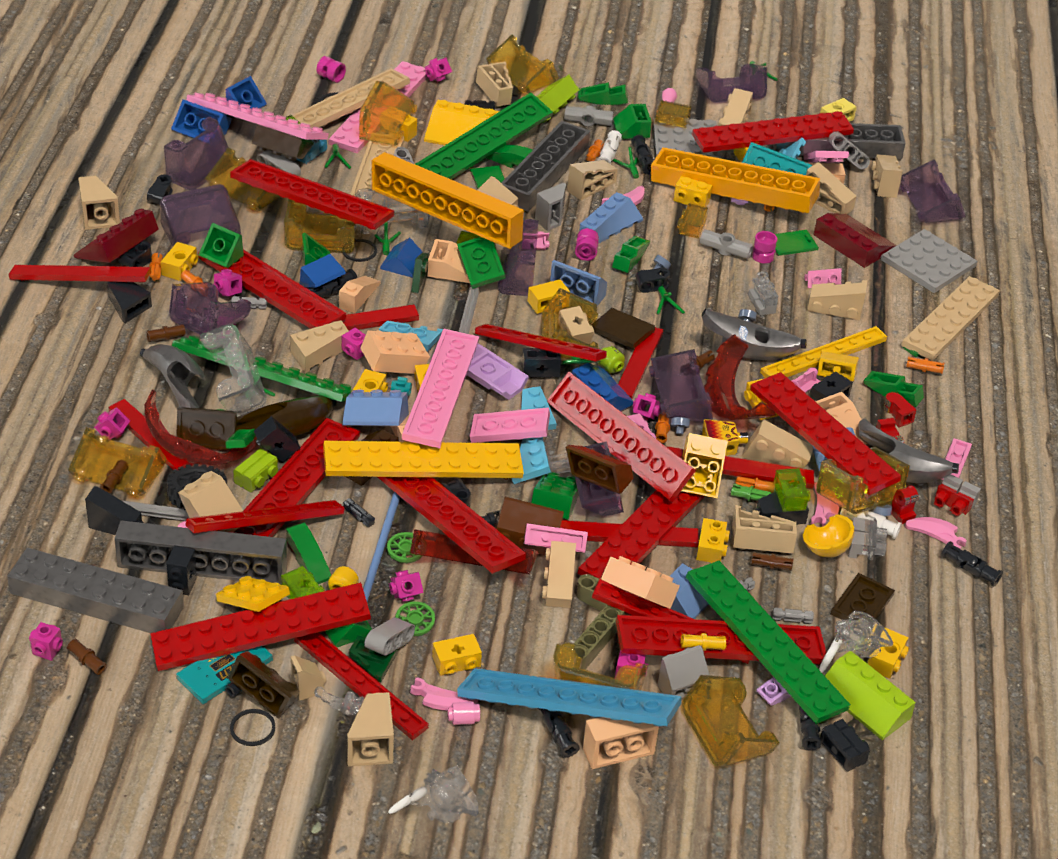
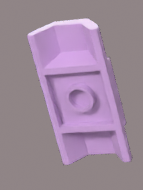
(496, 373)

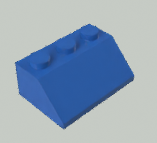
(190, 119)
(603, 384)

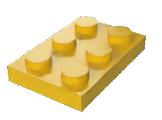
(252, 593)

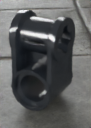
(160, 189)
(137, 256)
(651, 279)
(459, 490)

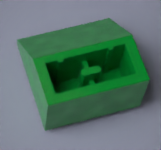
(633, 121)

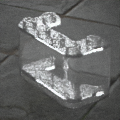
(244, 389)

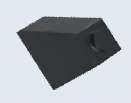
(128, 299)
(770, 505)
(107, 511)

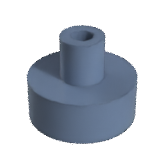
(661, 262)
(747, 315)
(680, 423)
(884, 510)

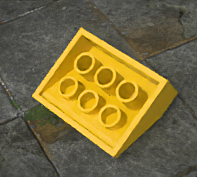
(452, 120)

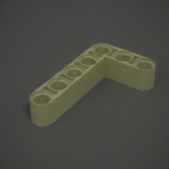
(602, 627)

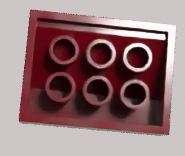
(120, 237)
(851, 238)

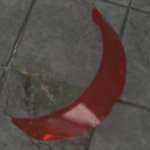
(722, 383)
(185, 449)
(442, 547)

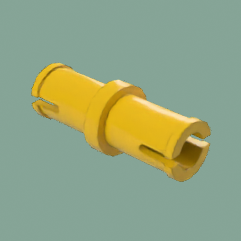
(704, 641)

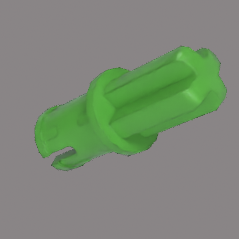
(748, 492)

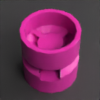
(331, 69)
(586, 244)
(764, 247)

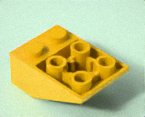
(707, 458)

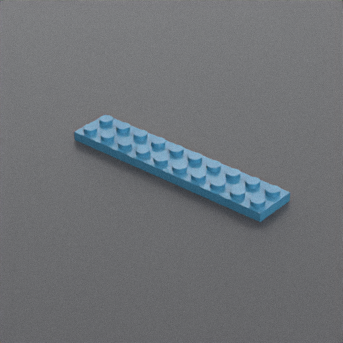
(570, 697)

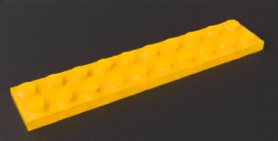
(420, 460)

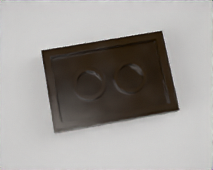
(623, 328)
(206, 426)
(864, 596)

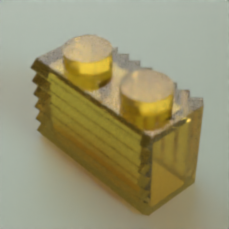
(673, 114)
(692, 220)

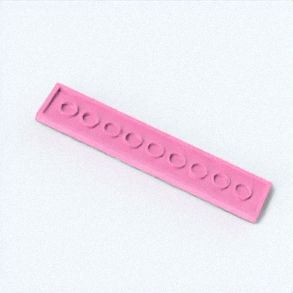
(256, 116)
(348, 133)
(440, 389)

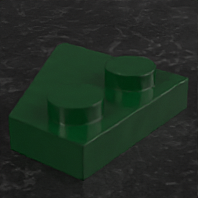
(420, 269)
(369, 660)

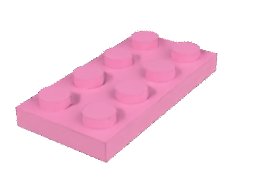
(826, 156)
(510, 425)

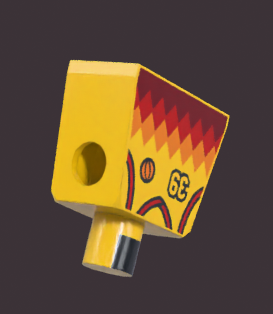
(725, 431)

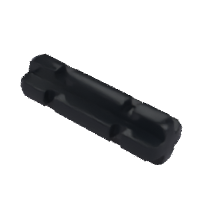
(481, 103)
(358, 512)

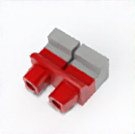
(956, 495)

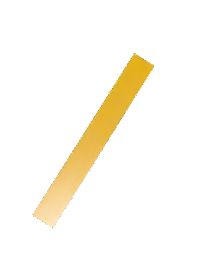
(810, 359)

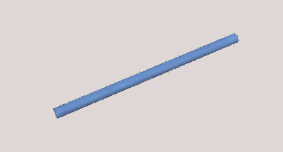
(381, 545)

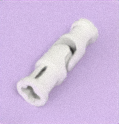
(610, 146)
(892, 528)

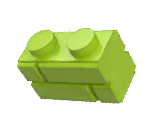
(255, 470)

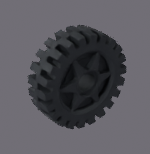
(183, 476)

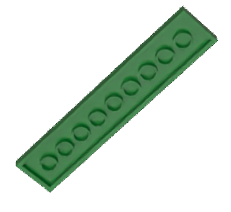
(487, 137)
(275, 371)
(768, 642)

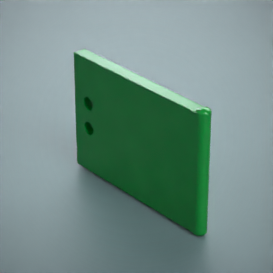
(482, 174)
(795, 242)
(575, 360)

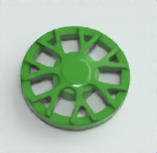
(403, 548)
(416, 616)

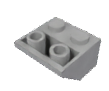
(550, 206)
(681, 671)

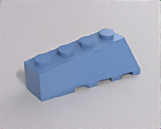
(612, 217)

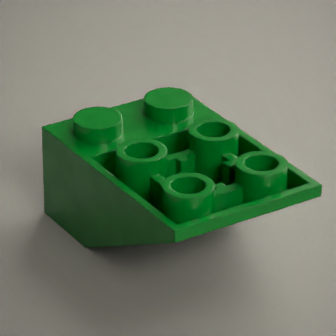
(556, 493)

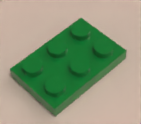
(481, 262)

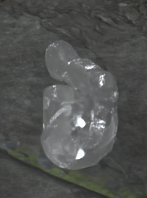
(349, 705)

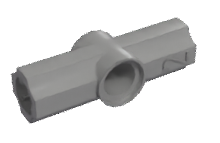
(595, 116)
(726, 244)

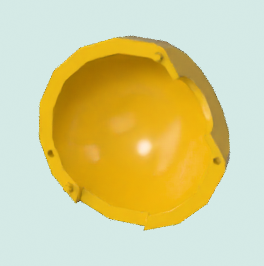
(830, 539)

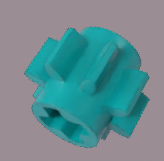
(402, 384)

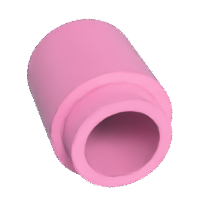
(464, 713)

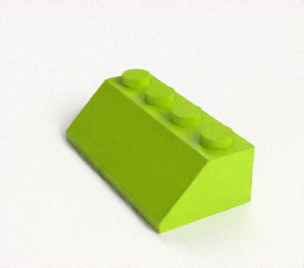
(557, 94)
(872, 697)

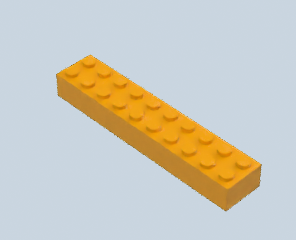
(738, 179)
(447, 200)

